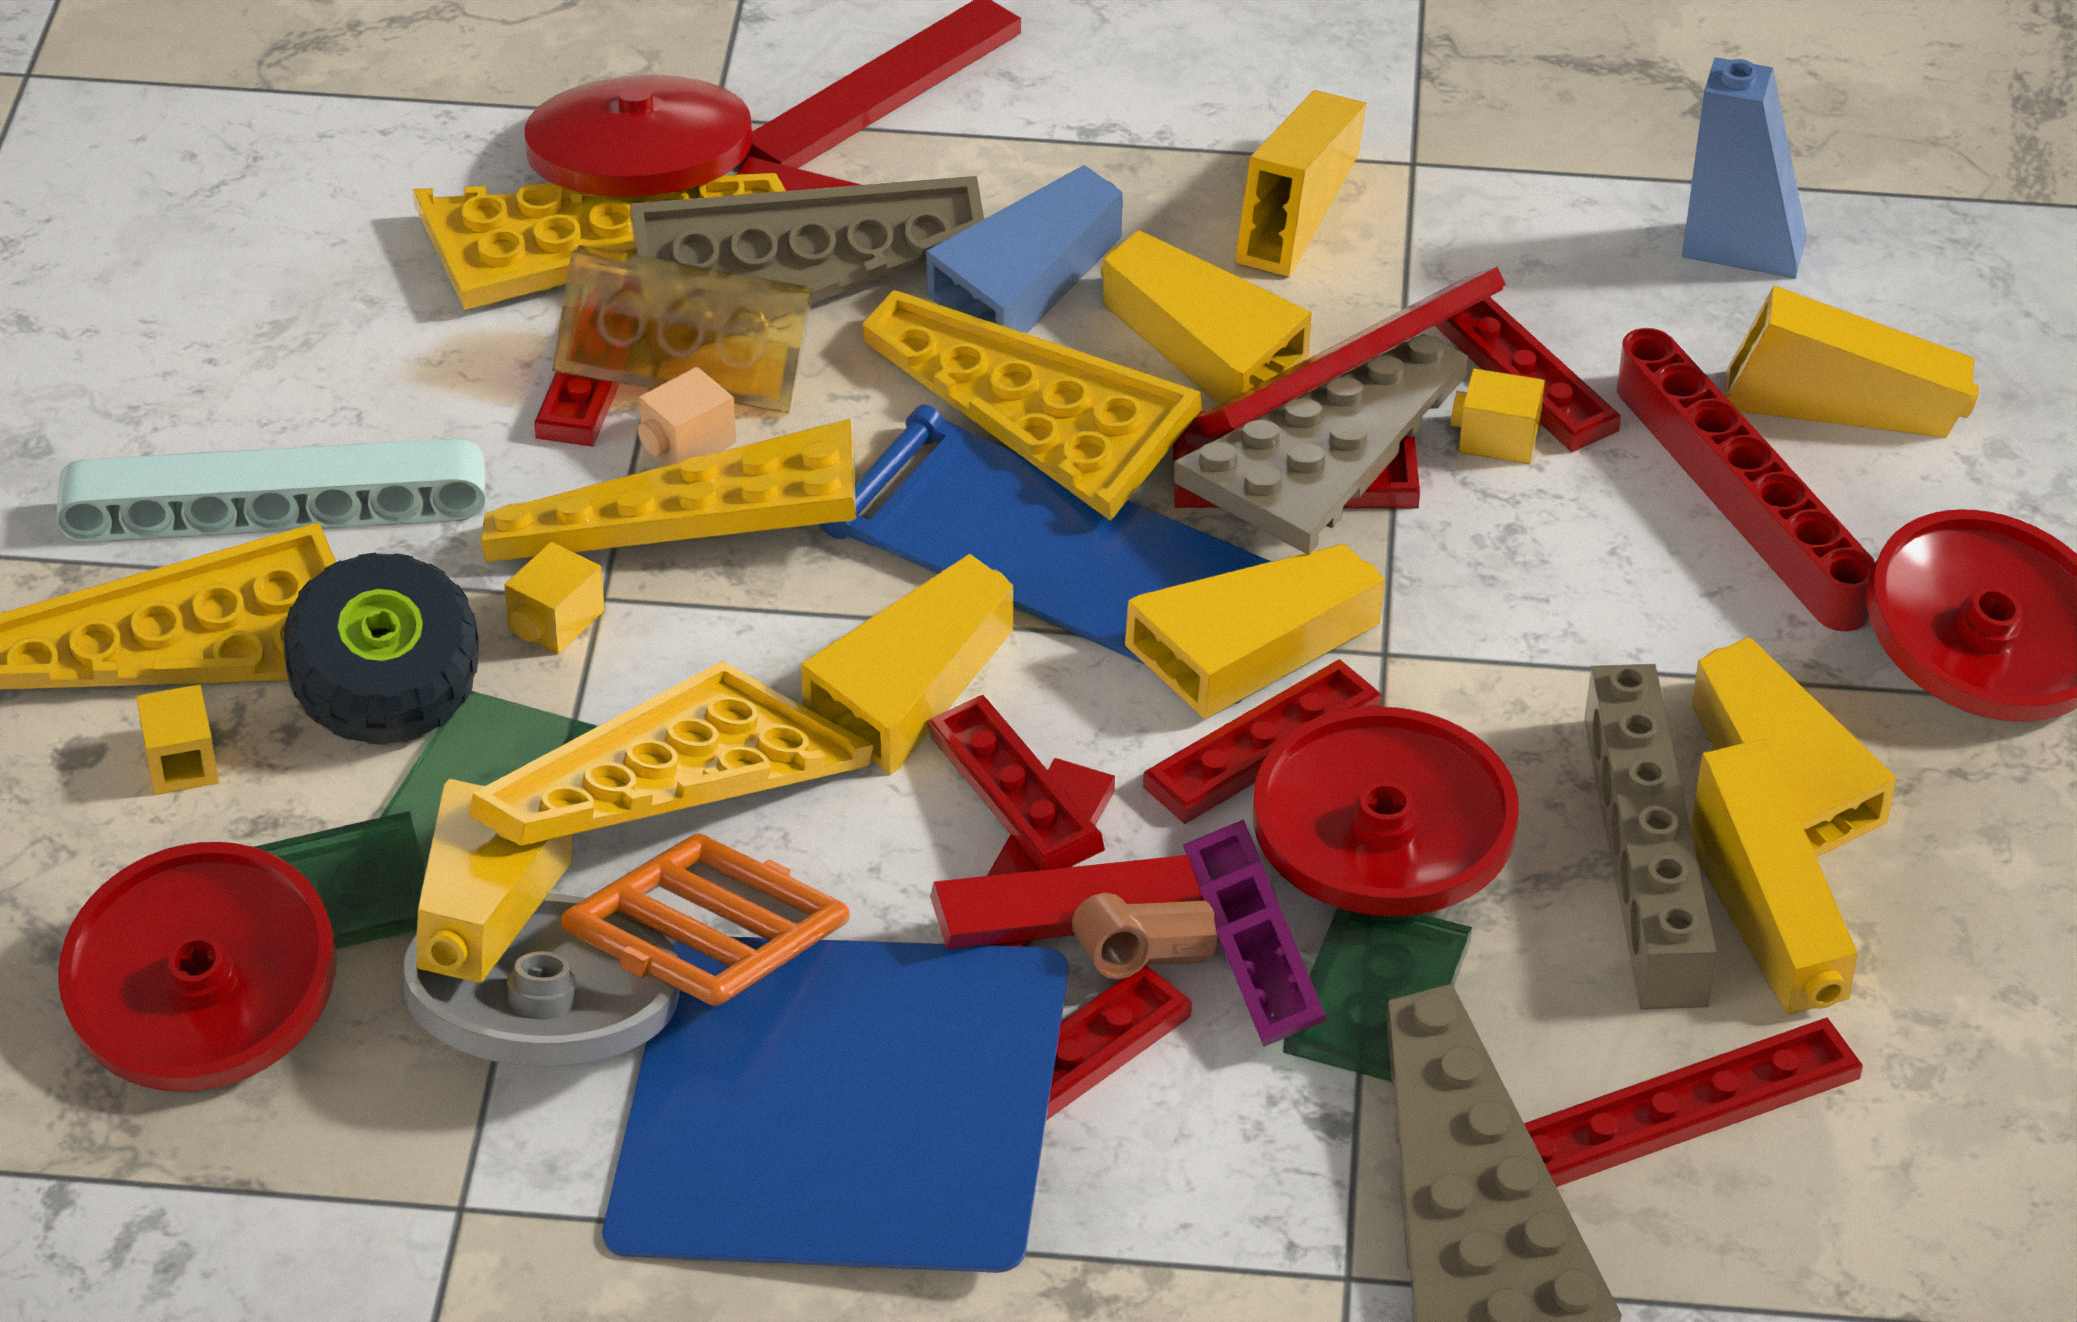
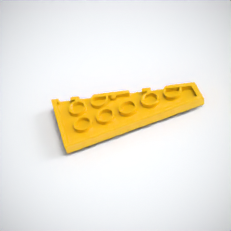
(525, 239)
(1058, 408)
(739, 490)
(169, 625)
(673, 752)

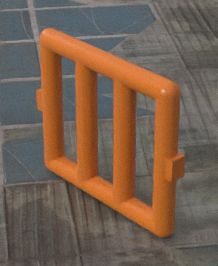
(744, 963)

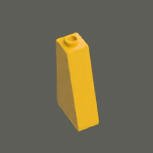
(1296, 180)
(1202, 317)
(1847, 370)
(1253, 624)
(911, 659)
(1827, 771)
(1770, 877)
(479, 889)

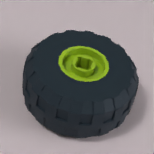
(381, 648)

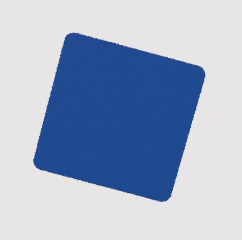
(847, 1111)

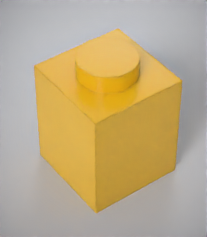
(1499, 415)
(554, 598)
(177, 739)

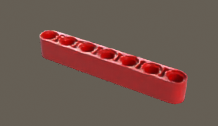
(1746, 479)

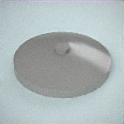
(545, 997)

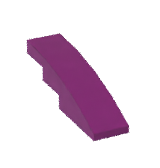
(1254, 933)

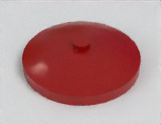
(638, 135)
(1980, 613)
(1385, 811)
(197, 966)

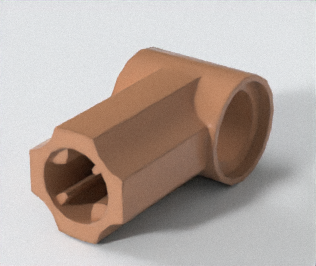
(1143, 933)

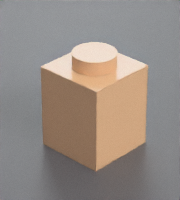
(687, 418)

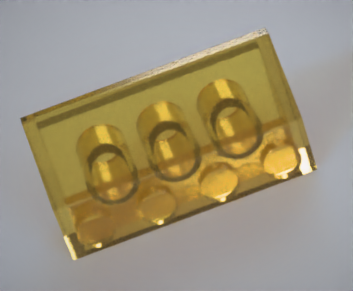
(659, 318)

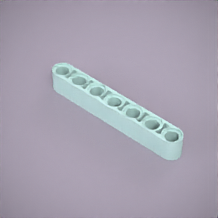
(270, 489)

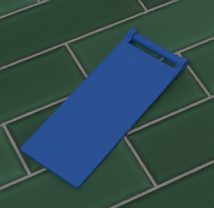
(1017, 520)

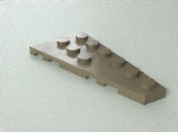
(1328, 446)

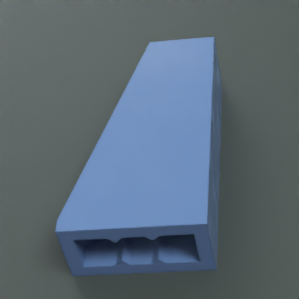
(1743, 178)
(1029, 252)

